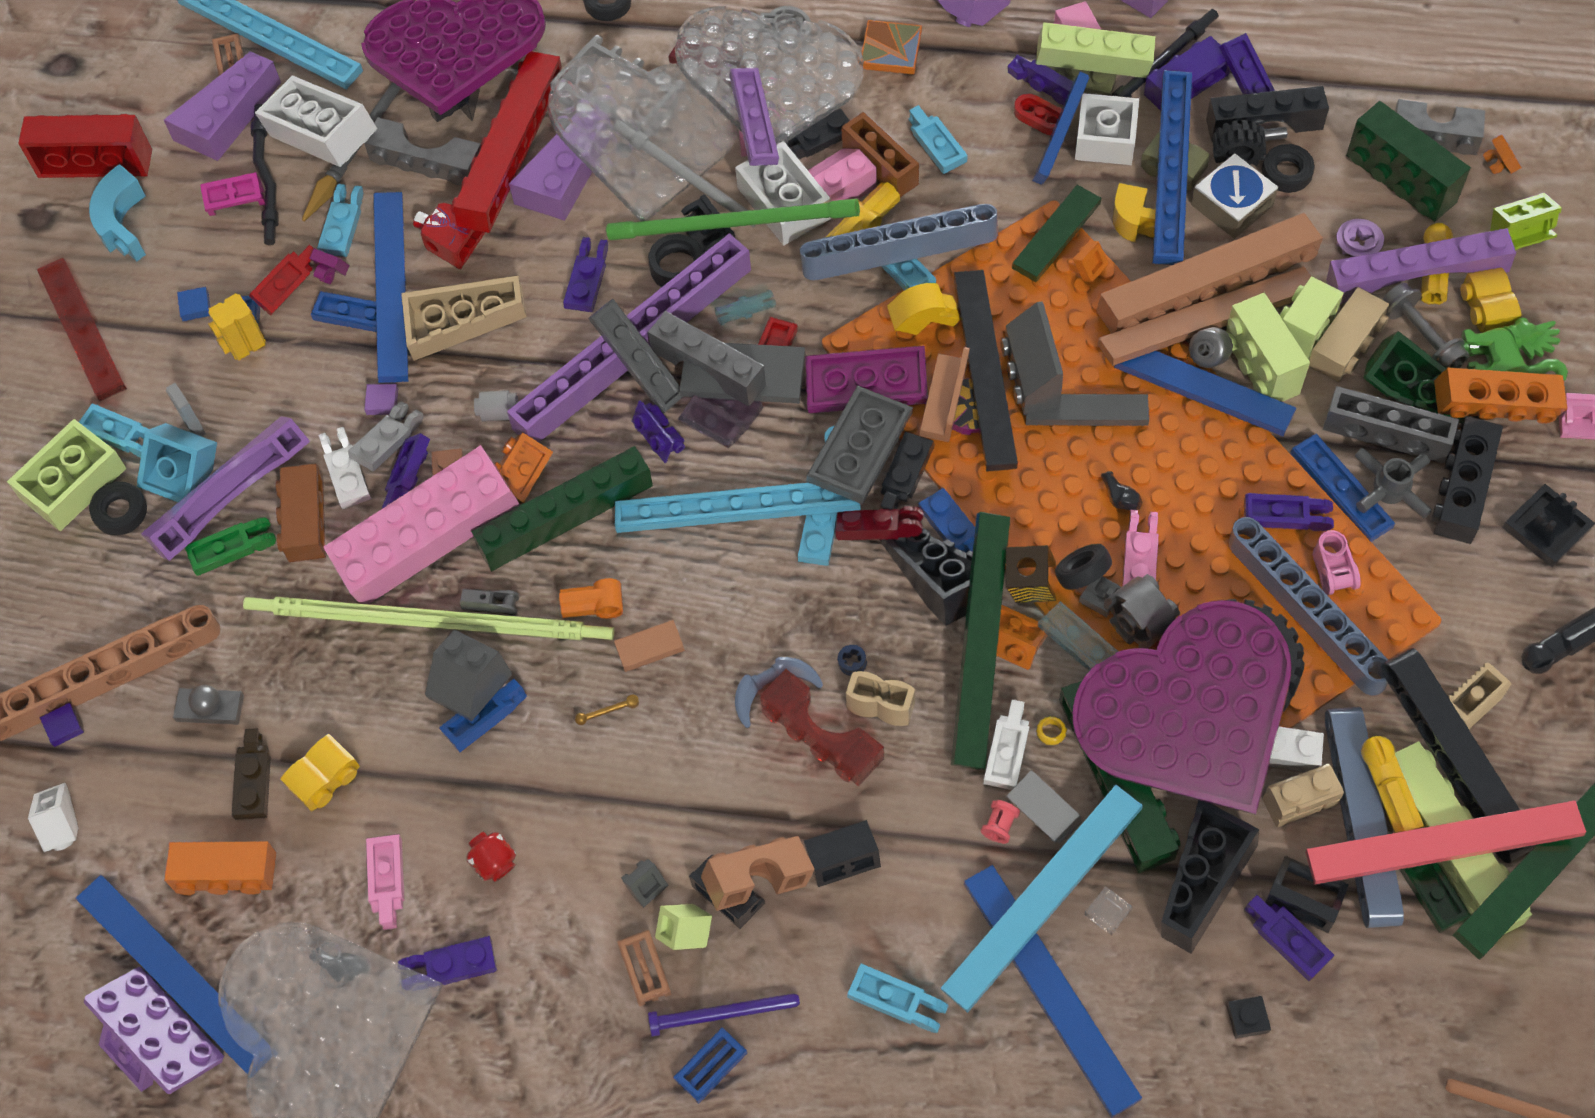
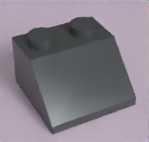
(465, 675)

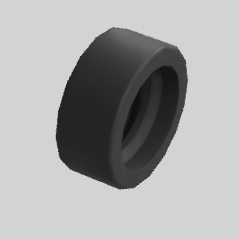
(666, 245)

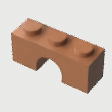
(780, 862)

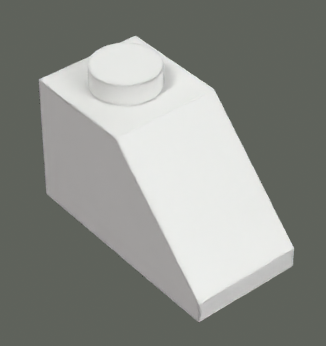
(53, 818)

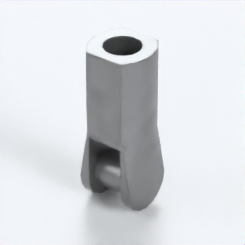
(486, 601)

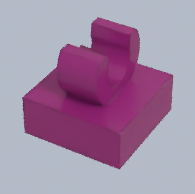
(327, 266)

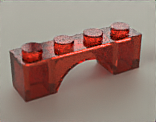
(850, 752)

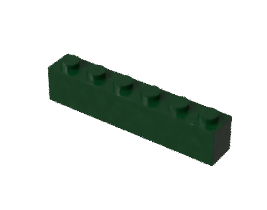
(562, 508)
(1148, 834)

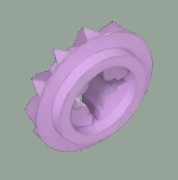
(1365, 231)

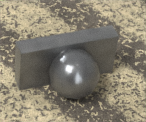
(208, 705)

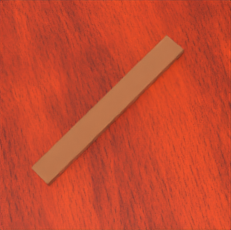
(1188, 321)

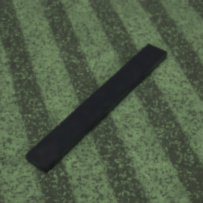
(985, 371)

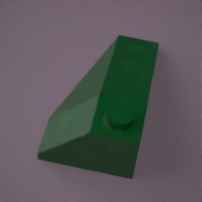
(1405, 373)

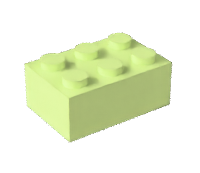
(1266, 349)
(66, 474)

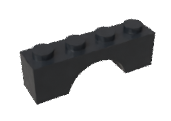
(1301, 108)

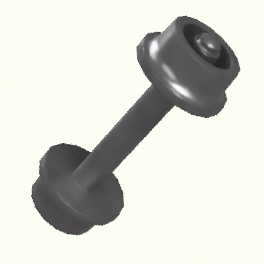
(1402, 301)

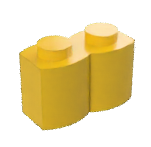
(1490, 299)
(320, 773)

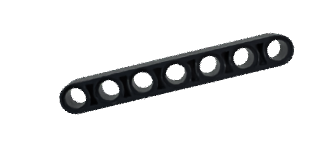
(1449, 740)

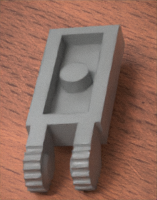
(385, 437)

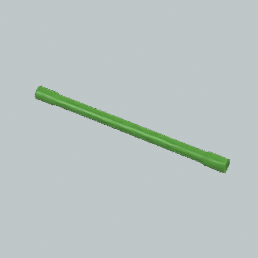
(833, 209)

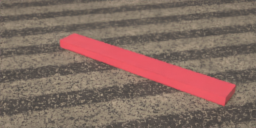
(1445, 842)

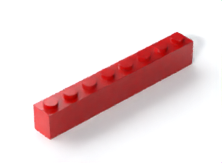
(506, 143)

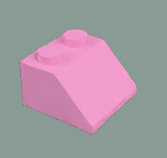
(845, 175)

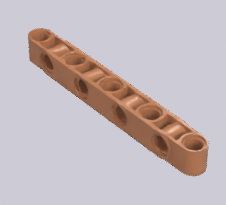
(107, 668)

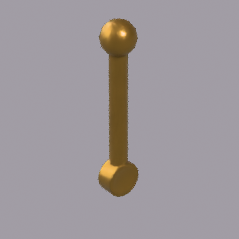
(632, 702)

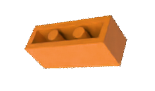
(220, 867)

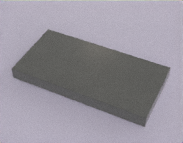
(782, 373)
(859, 444)

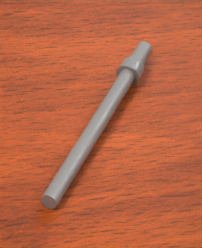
(640, 141)

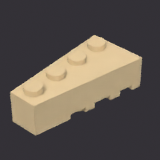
(459, 312)

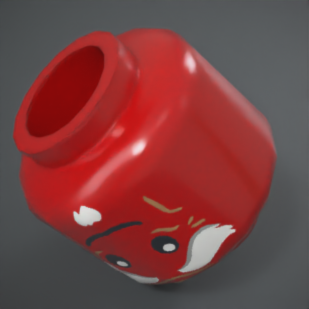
(491, 856)

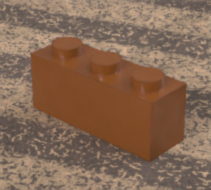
(888, 157)
(301, 513)

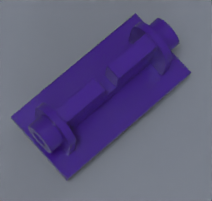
(650, 423)

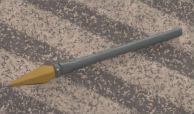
(326, 186)

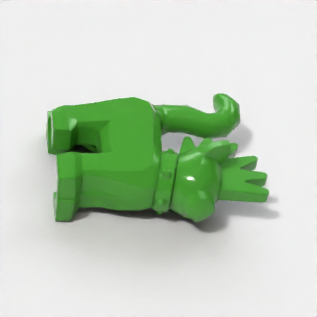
(1503, 345)

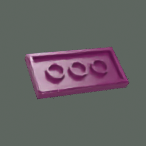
(889, 372)

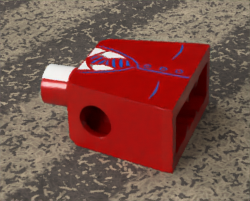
(444, 237)

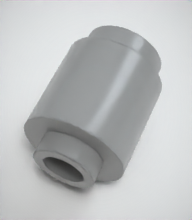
(494, 405)

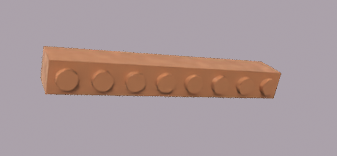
(1211, 273)

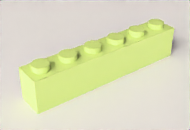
(1434, 797)

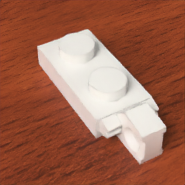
(1007, 748)

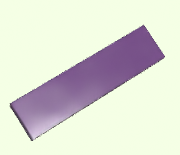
(754, 116)

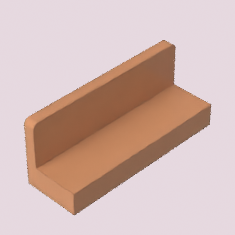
(944, 396)

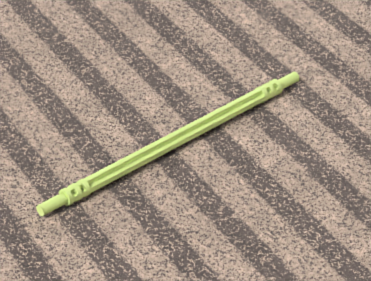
(429, 618)

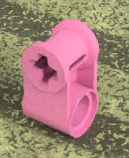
(1338, 568)

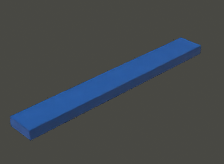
(1172, 168)
(390, 283)
(162, 963)
(1059, 1001)

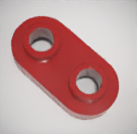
(1040, 115)

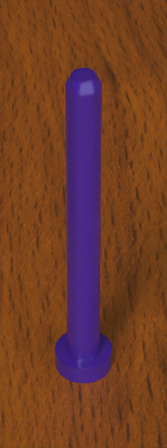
(721, 1012)

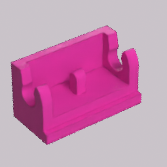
(232, 192)

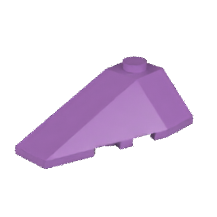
(974, 11)

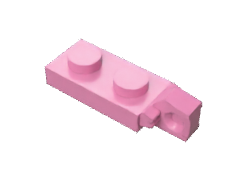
(385, 878)

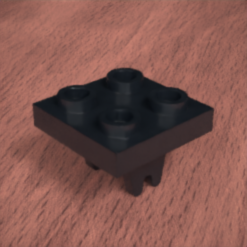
(1549, 525)

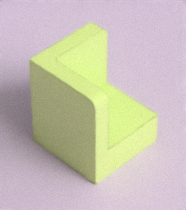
(683, 926)

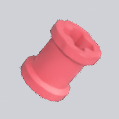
(1000, 821)

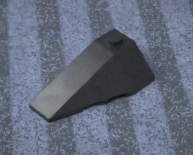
(935, 571)

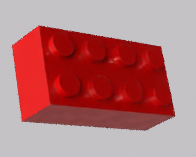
(84, 145)

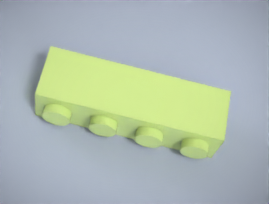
(1095, 50)

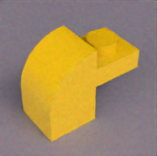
(1130, 214)
(920, 306)

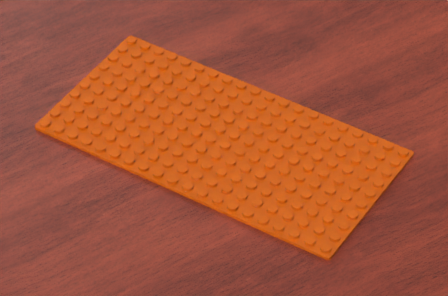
(1184, 465)

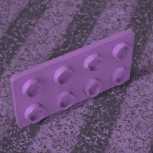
(150, 1033)

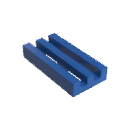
(690, 1086)

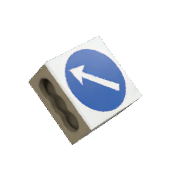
(1234, 195)

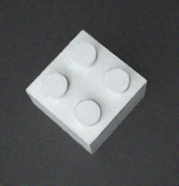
(1107, 129)

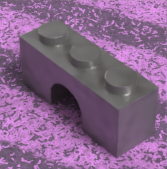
(1459, 135)

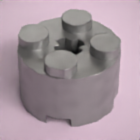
(1141, 611)

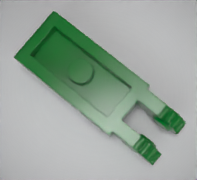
(229, 545)

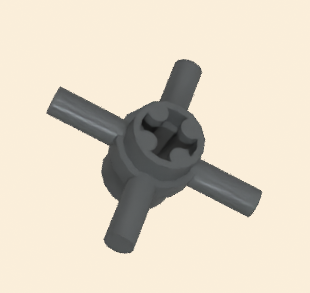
(1393, 482)

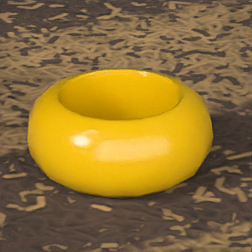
(1049, 740)

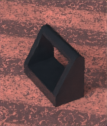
(1301, 906)

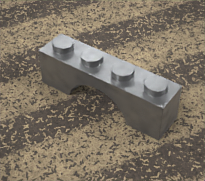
(448, 162)
(732, 370)

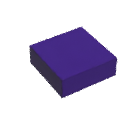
(61, 725)

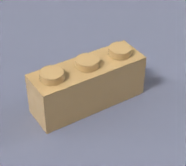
(1349, 335)

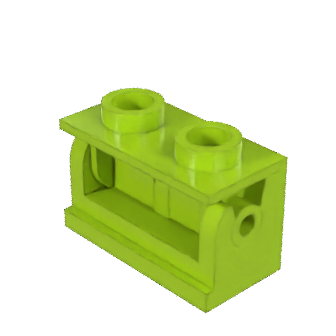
(1528, 220)

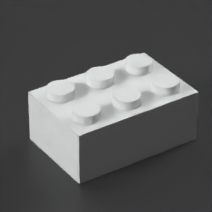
(779, 187)

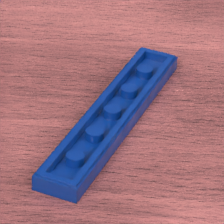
(1211, 390)

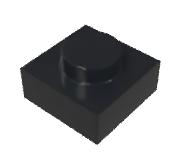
(1248, 1017)

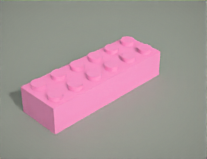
(420, 526)

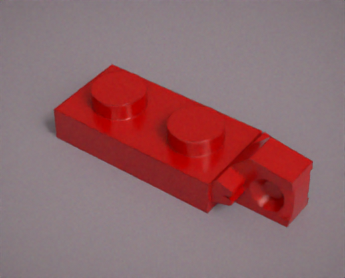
(282, 281)

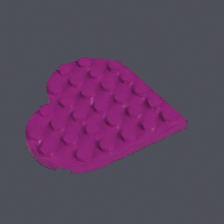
(450, 48)
(1195, 710)

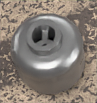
(1210, 347)

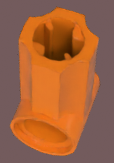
(601, 599)

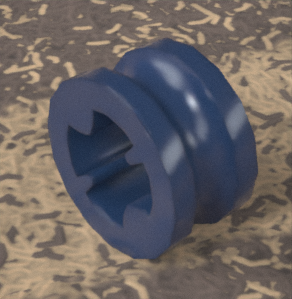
(847, 652)

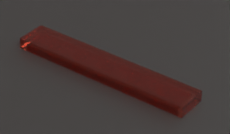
(81, 329)

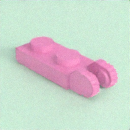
(1140, 548)

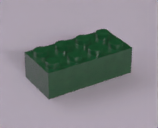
(1407, 161)

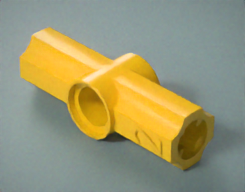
(872, 210)

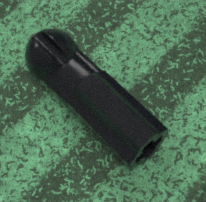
(1566, 641)

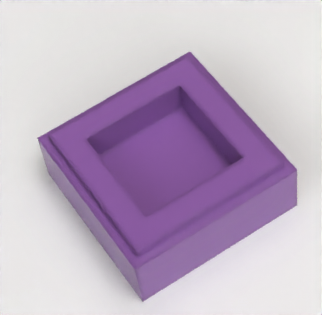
(380, 398)

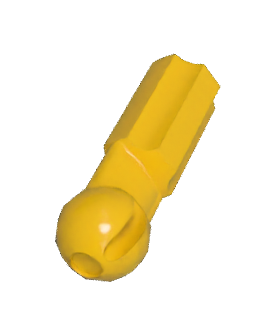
(1435, 287)
(1391, 785)

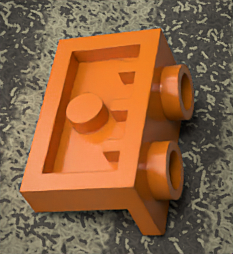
(522, 464)
(1018, 638)

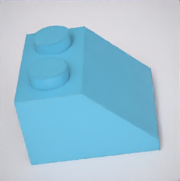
(174, 461)

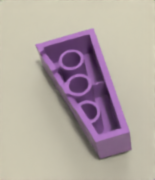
(224, 107)
(551, 180)

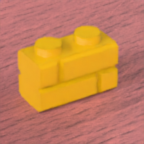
(235, 327)

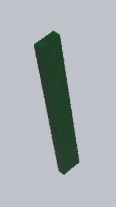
(980, 641)
(1524, 885)

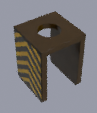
(1034, 586)

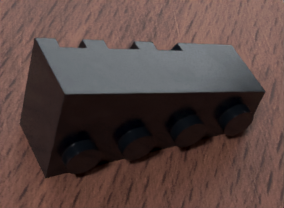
(1207, 871)

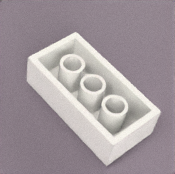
(316, 120)

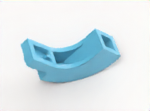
(108, 206)

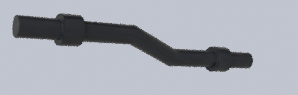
(1193, 32)
(269, 216)

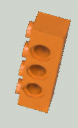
(1500, 395)

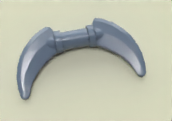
(751, 685)

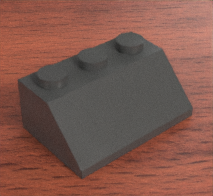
(1033, 360)

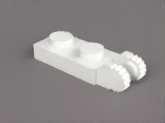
(344, 472)

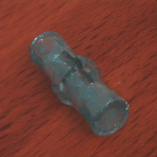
(745, 307)

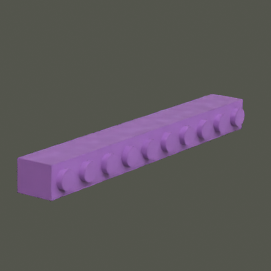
(598, 364)

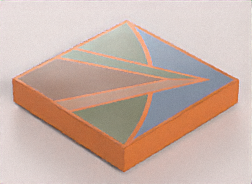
(891, 47)

